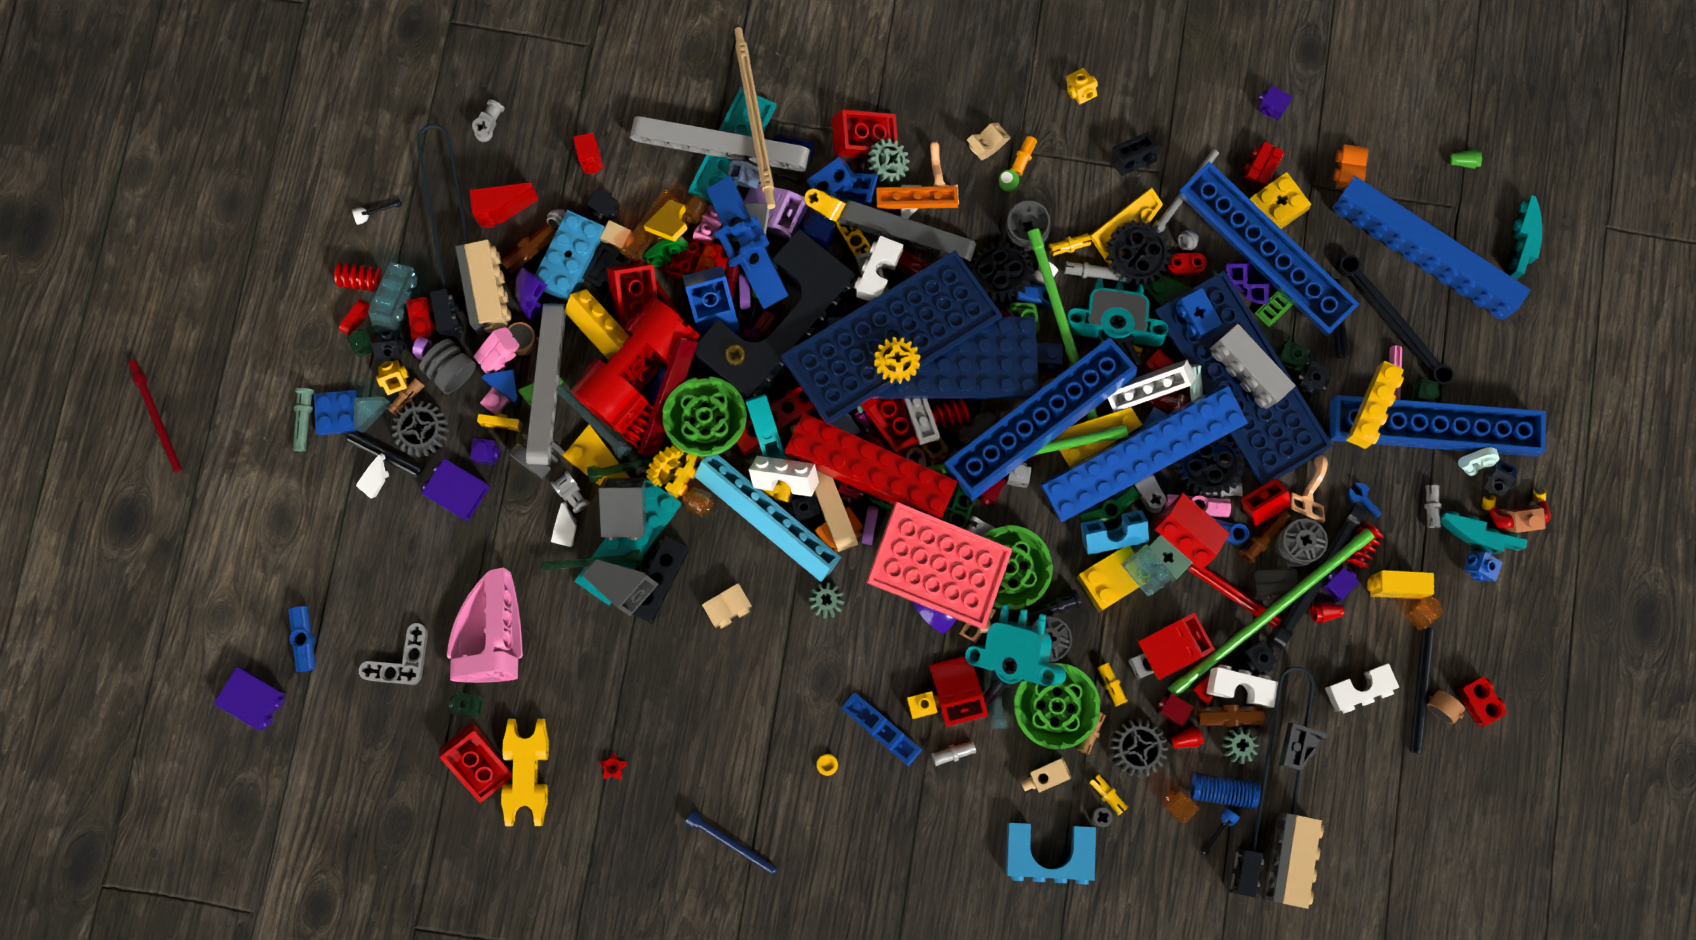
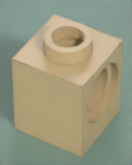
(615, 235)

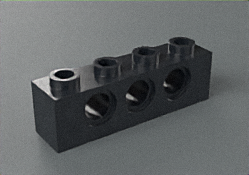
(678, 552)

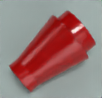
(1325, 612)
(1188, 738)

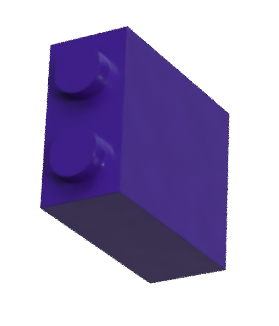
(455, 489)
(250, 699)

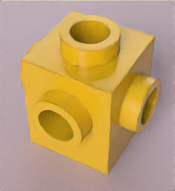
(1081, 86)
(392, 377)

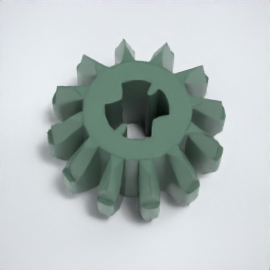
(819, 602)
(1246, 751)

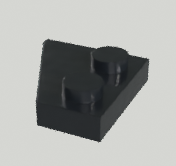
(1299, 746)

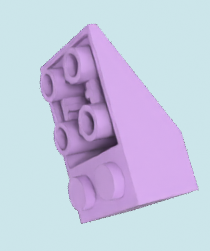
(787, 213)

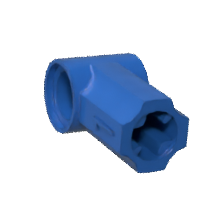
(1035, 295)
(1230, 527)

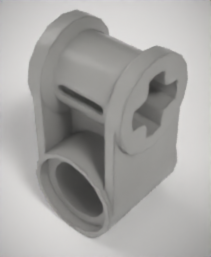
(1148, 490)

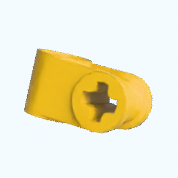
(827, 204)

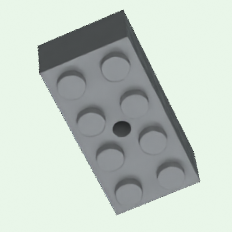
(1252, 367)

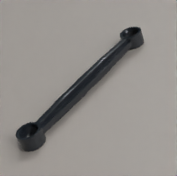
(1395, 320)
(1301, 604)

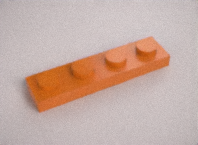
(917, 197)

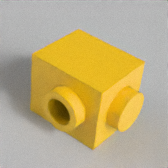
(923, 705)

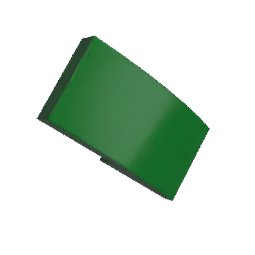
(662, 251)

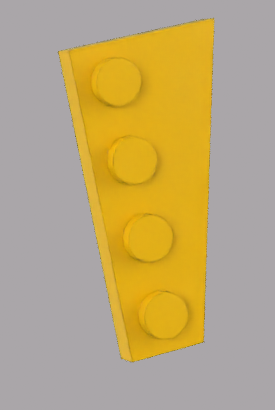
(1141, 208)
(1119, 418)
(591, 451)
(684, 474)

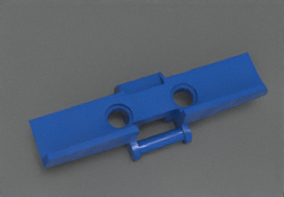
(752, 239)

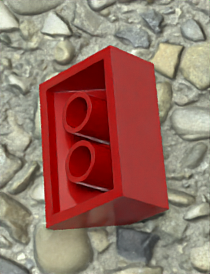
(1191, 530)

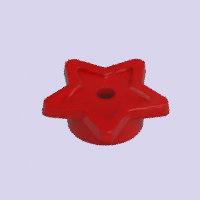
(619, 765)

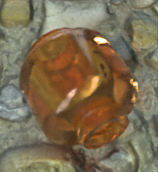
(694, 209)
(698, 501)

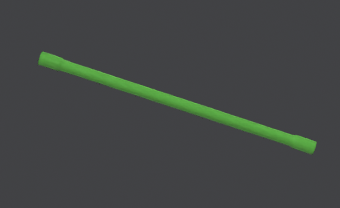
(1038, 246)
(1108, 434)
(1356, 544)

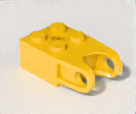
(1284, 189)

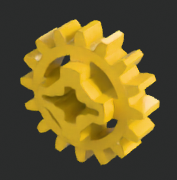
(905, 359)
(666, 465)

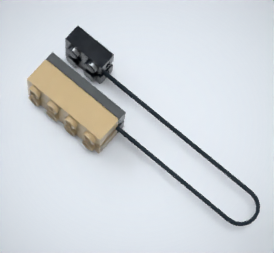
(478, 271)
(1293, 843)

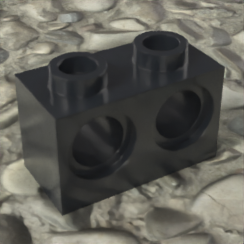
(1134, 153)

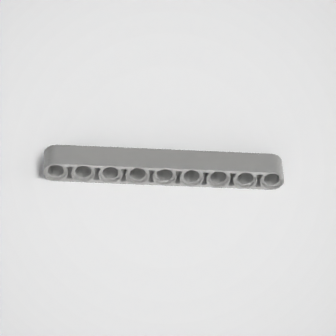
(716, 143)
(546, 385)

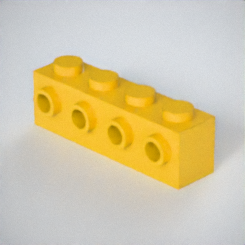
(596, 323)
(1375, 404)

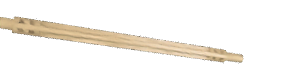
(754, 118)

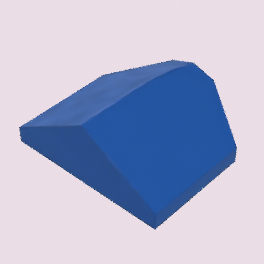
(862, 189)

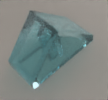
(368, 410)

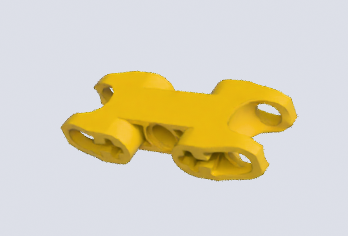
(525, 759)

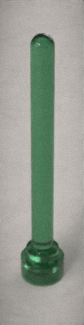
(595, 473)
(632, 558)

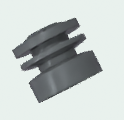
(1025, 215)
(447, 366)
(518, 452)
(1290, 547)
(1062, 637)

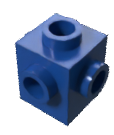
(1482, 566)

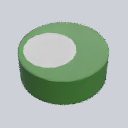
(1008, 180)

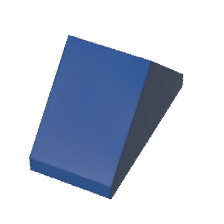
(506, 383)

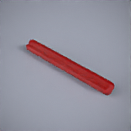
(1232, 592)

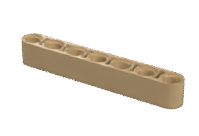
(833, 511)

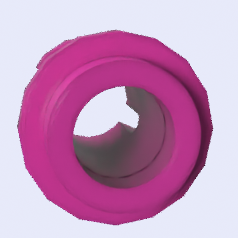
(863, 419)

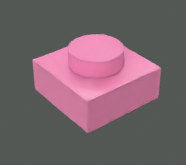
(495, 401)

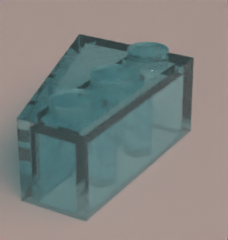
(390, 302)

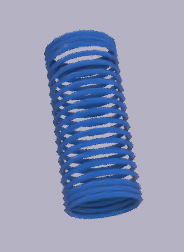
(1252, 790)

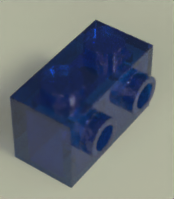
(820, 230)

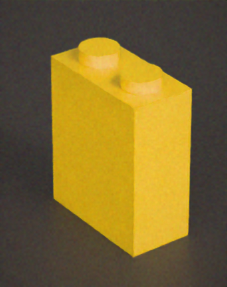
(1401, 584)

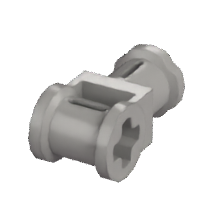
(487, 120)
(568, 489)

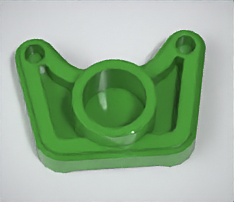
(1025, 310)

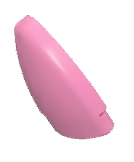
(487, 632)

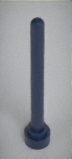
(695, 820)

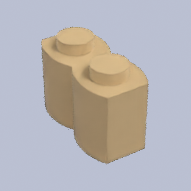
(727, 605)

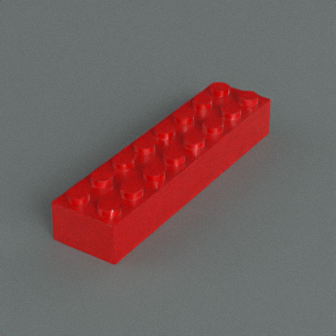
(869, 467)

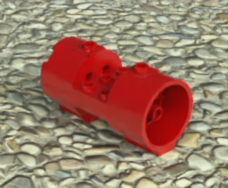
(615, 388)

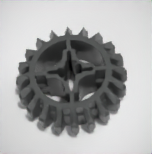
(425, 444)
(1140, 757)

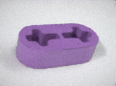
(745, 292)
(421, 347)
(870, 523)

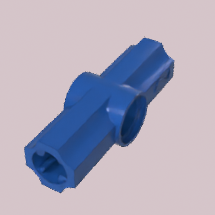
(300, 625)

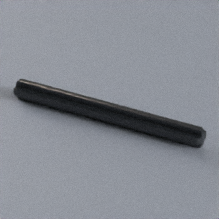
(1422, 691)

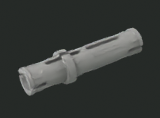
(1086, 270)

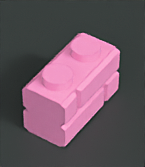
(497, 351)

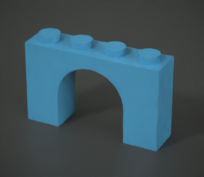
(1079, 865)

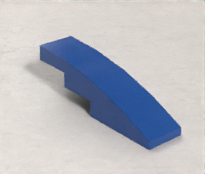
(881, 729)

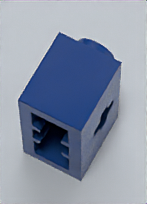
(1198, 303)

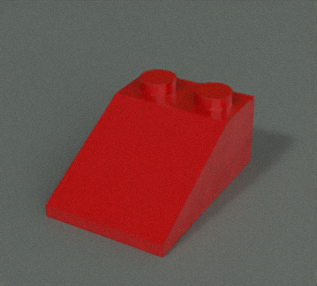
(859, 130)
(500, 203)
(631, 288)
(891, 423)
(475, 762)

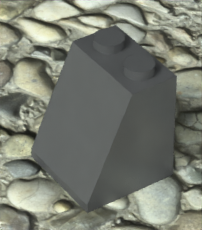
(623, 508)
(620, 585)

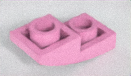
(708, 226)

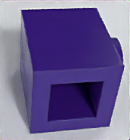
(1274, 102)
(485, 451)
(1340, 583)

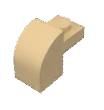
(988, 141)

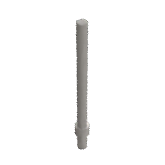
(1178, 200)

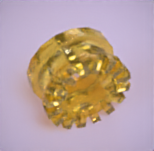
(733, 349)

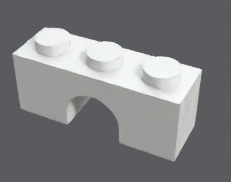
(884, 254)
(798, 475)
(1379, 682)
(1260, 689)

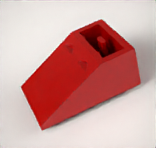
(698, 257)
(1176, 646)
(958, 691)

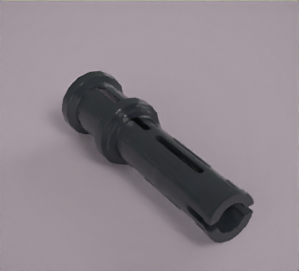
(1058, 605)

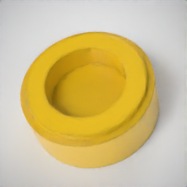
(827, 764)

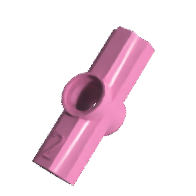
(1213, 506)

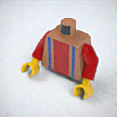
(1522, 517)

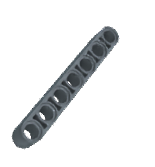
(905, 231)

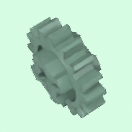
(888, 161)

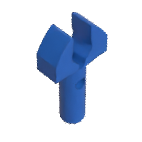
(1363, 488)

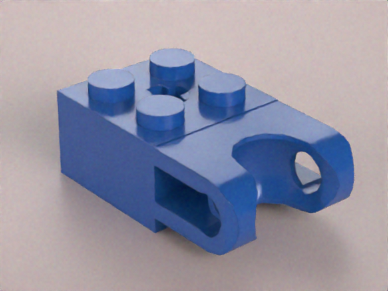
(710, 299)

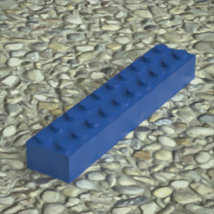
(1268, 249)
(1430, 249)
(1040, 419)
(1448, 426)
(1143, 453)

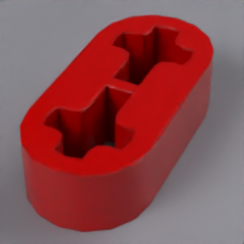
(354, 317)

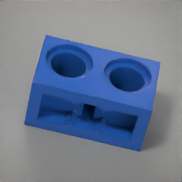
(830, 176)

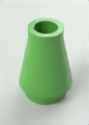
(1468, 158)

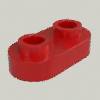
(1187, 264)

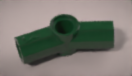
(1119, 501)

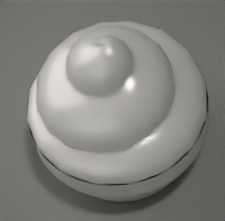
(555, 218)
(1188, 240)

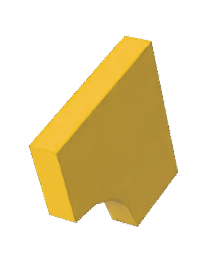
(668, 221)

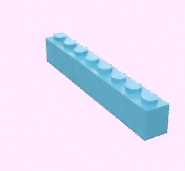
(767, 516)

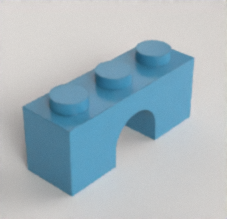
(1131, 532)

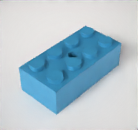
(574, 237)

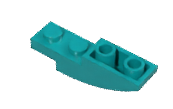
(1529, 233)
(765, 427)
(1474, 533)

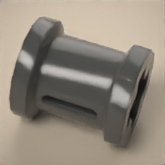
(1108, 818)

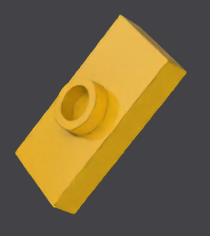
(500, 421)

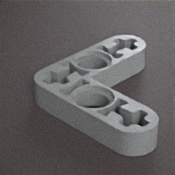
(407, 663)

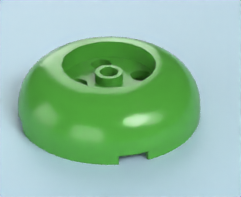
(688, 402)
(1030, 582)
(1072, 727)

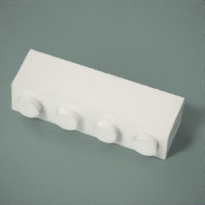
(1152, 385)

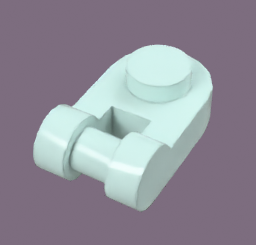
(1477, 460)

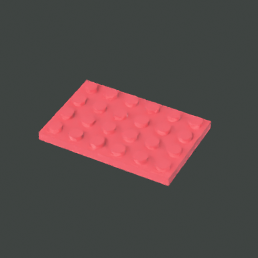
(939, 565)

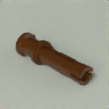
(1259, 542)

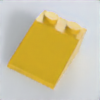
(1108, 580)

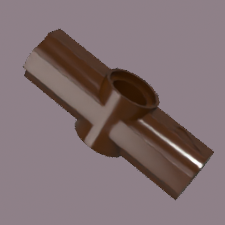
(529, 249)
(1230, 716)

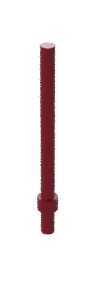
(140, 380)

